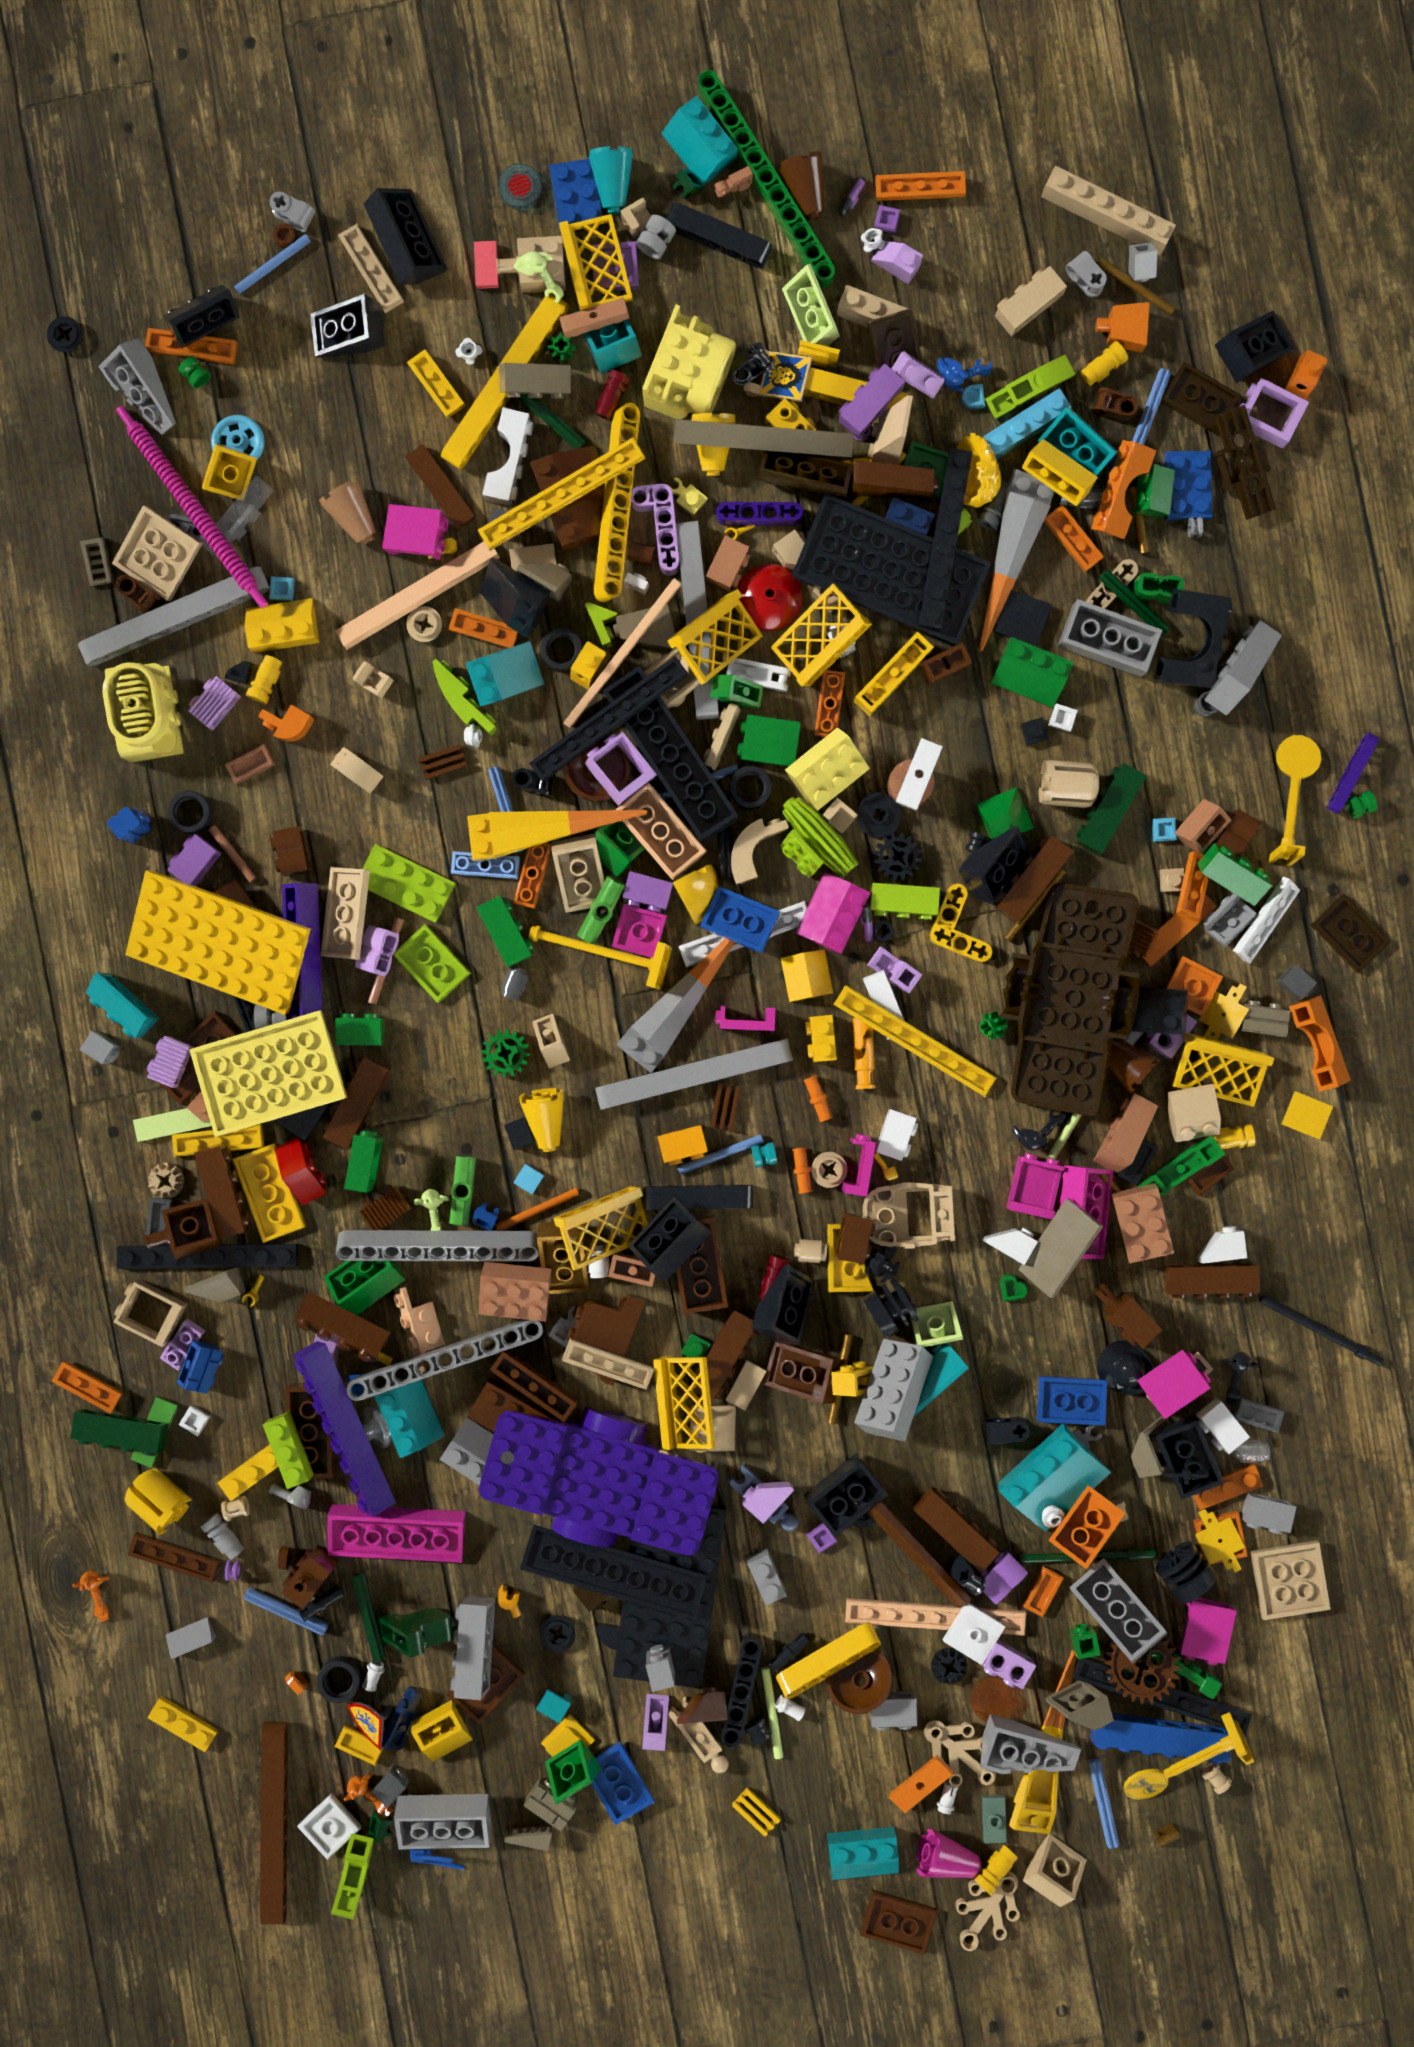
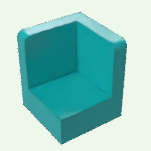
(554, 1705)

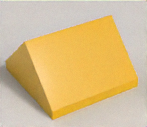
(228, 471)
(806, 975)

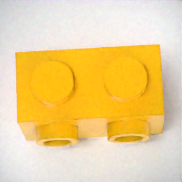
(788, 416)
(822, 1038)
(851, 1379)

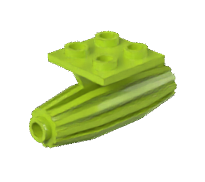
(814, 841)

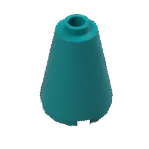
(612, 175)

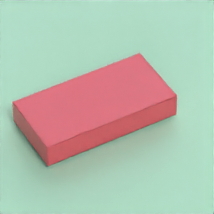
(485, 264)

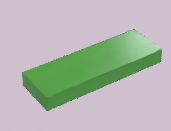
(161, 1411)

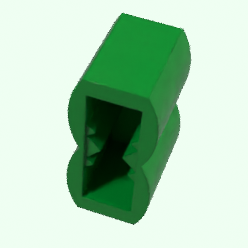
(1154, 587)

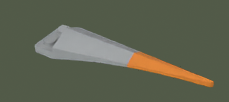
(1023, 515)
(657, 1029)

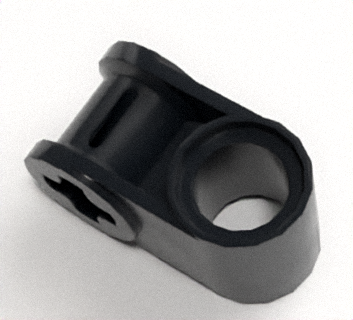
(754, 361)
(534, 784)
(1003, 1430)
(967, 1575)

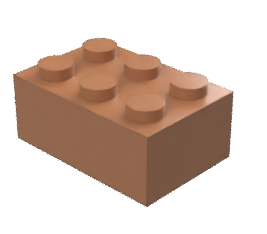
(1142, 1223)
(514, 1291)

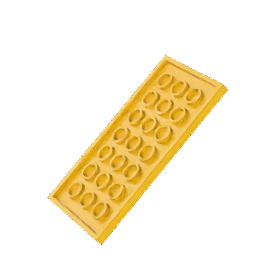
(217, 942)

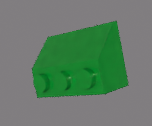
(1032, 672)
(362, 1283)

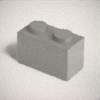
(1268, 1512)
(766, 1576)
(660, 1668)
(897, 1711)

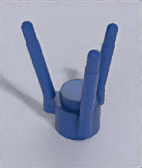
(425, 1856)

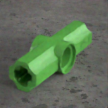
(606, 897)
(461, 1205)

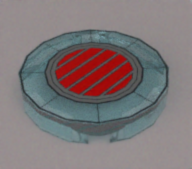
(520, 186)

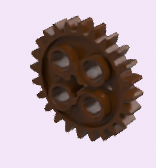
(1163, 1672)

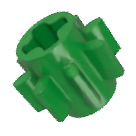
(566, 353)
(993, 1025)

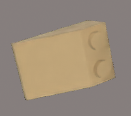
(890, 433)
(578, 870)

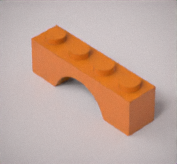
(1112, 514)
(1329, 1065)

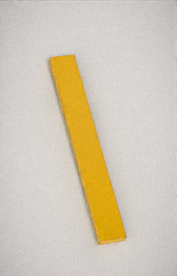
(561, 494)
(915, 1041)

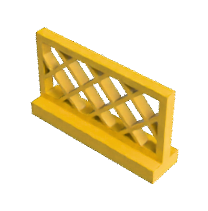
(576, 263)
(702, 624)
(828, 653)
(1232, 1053)
(593, 1210)
(670, 1402)

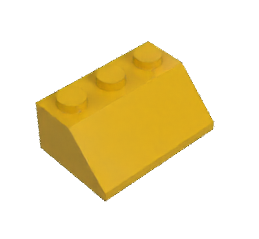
(281, 625)

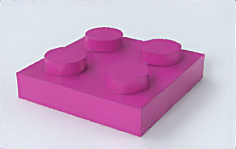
(639, 930)

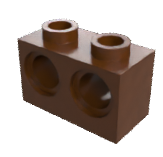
(945, 664)

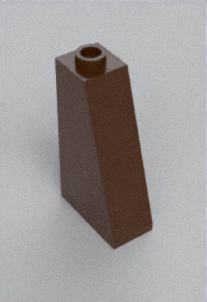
(892, 480)

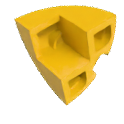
(697, 891)

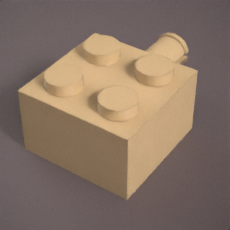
(556, 267)

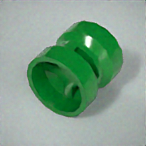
(194, 372)
(1359, 805)

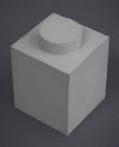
(1142, 261)
(100, 1047)

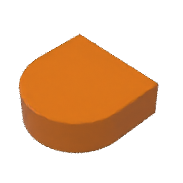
(296, 1682)

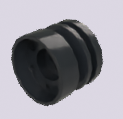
(891, 1308)
(1186, 1572)

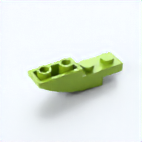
(1030, 386)
(456, 692)

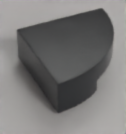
(240, 672)
(608, 1634)

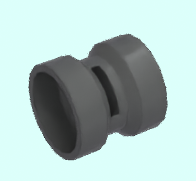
(1202, 710)

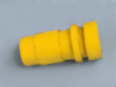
(1103, 364)
(265, 677)
(1236, 1137)
(998, 1867)

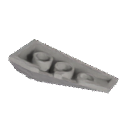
(134, 373)
(1018, 1747)

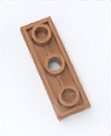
(594, 318)

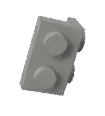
(1228, 920)

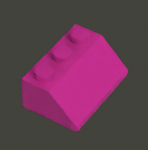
(832, 913)

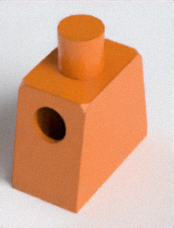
(1126, 325)
(1306, 372)

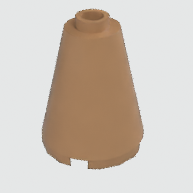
(351, 511)

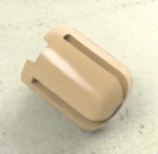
(1068, 784)

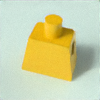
(589, 665)

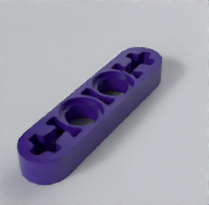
(759, 509)
(1352, 772)

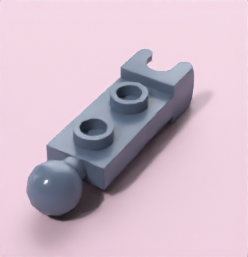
(788, 1521)

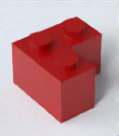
(300, 1171)

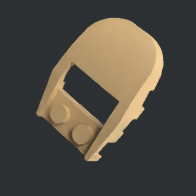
(890, 1214)

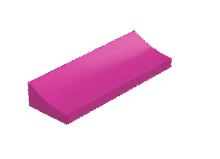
(397, 1533)

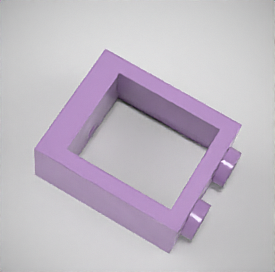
(1266, 432)
(634, 756)

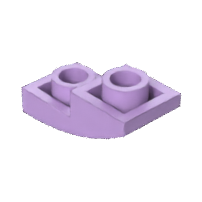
(178, 1347)

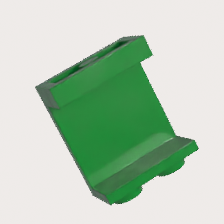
(769, 740)

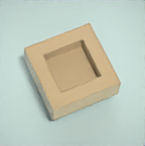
(1171, 879)

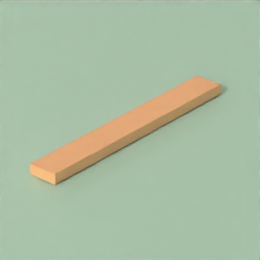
(415, 595)
(622, 653)
(924, 1615)

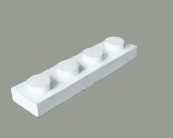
(1266, 920)

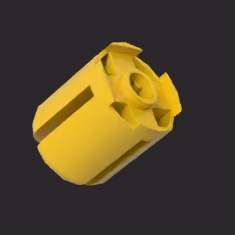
(156, 1500)

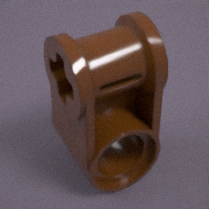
(1113, 405)
(139, 595)

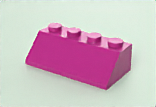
(1093, 1196)

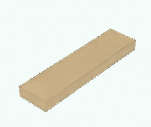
(371, 268)
(608, 1364)

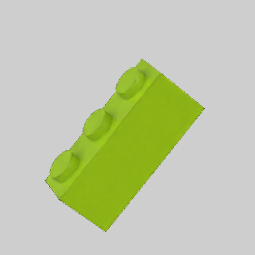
(904, 900)
(288, 1450)

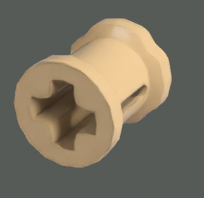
(235, 1508)
(1216, 1778)

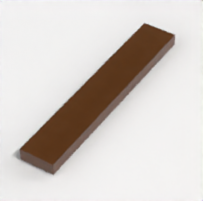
(919, 1555)

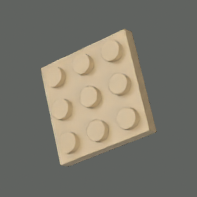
(157, 553)
(1290, 1580)

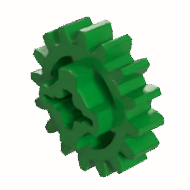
(501, 1041)

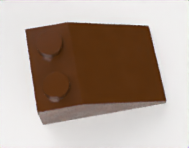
(802, 1372)

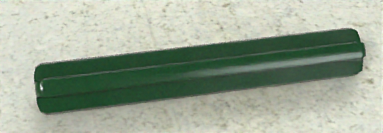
(553, 421)
(1133, 601)
(368, 1617)

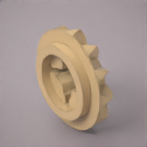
(419, 615)
(839, 1167)
(176, 1180)

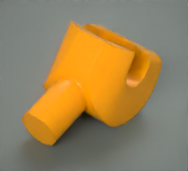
(509, 1602)

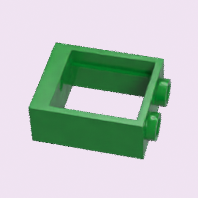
(364, 1161)

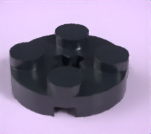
(872, 826)

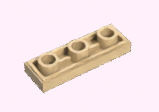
(721, 736)

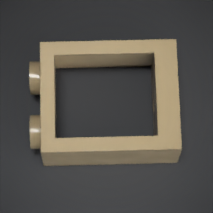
(170, 1323)

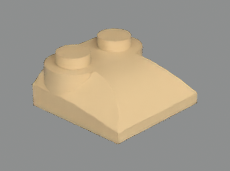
(677, 694)
(723, 1425)

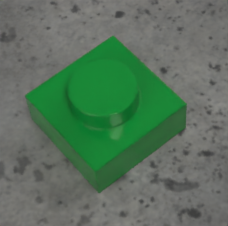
(695, 1346)

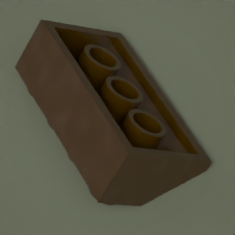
(806, 473)

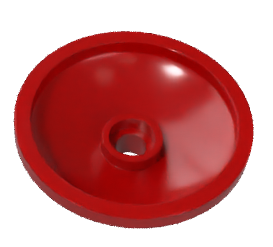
(775, 611)

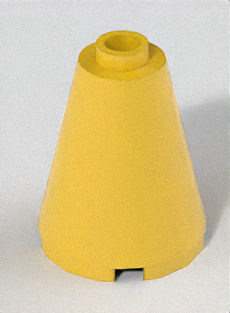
(713, 458)
(544, 1116)

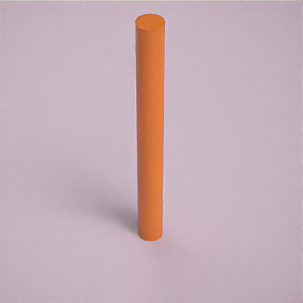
(514, 1220)

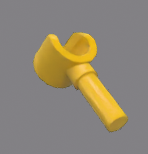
(739, 531)
(450, 547)
(889, 1173)
(253, 1293)

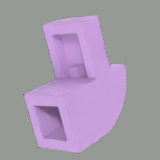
(897, 971)

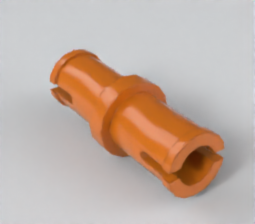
(818, 1098)
(802, 1170)

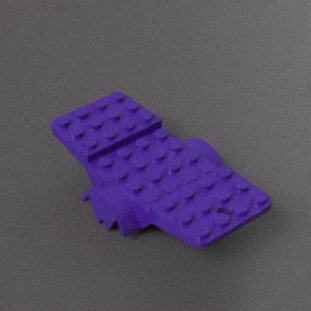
(599, 1480)

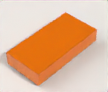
(1043, 1591)

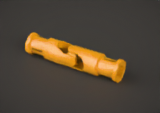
(863, 1063)

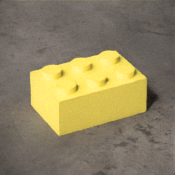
(827, 769)

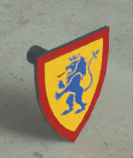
(370, 1721)

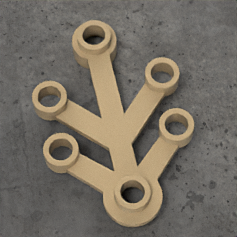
(957, 1749)
(989, 1906)

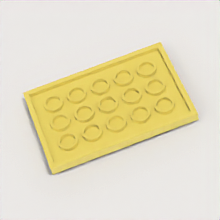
(268, 1073)

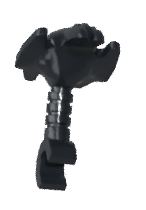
(1036, 1140)
(882, 1265)
(1240, 1363)

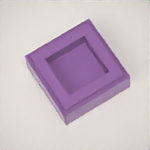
(887, 219)
(821, 1537)

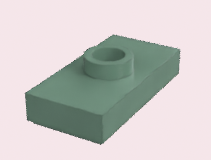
(994, 1819)

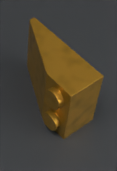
(555, 1257)

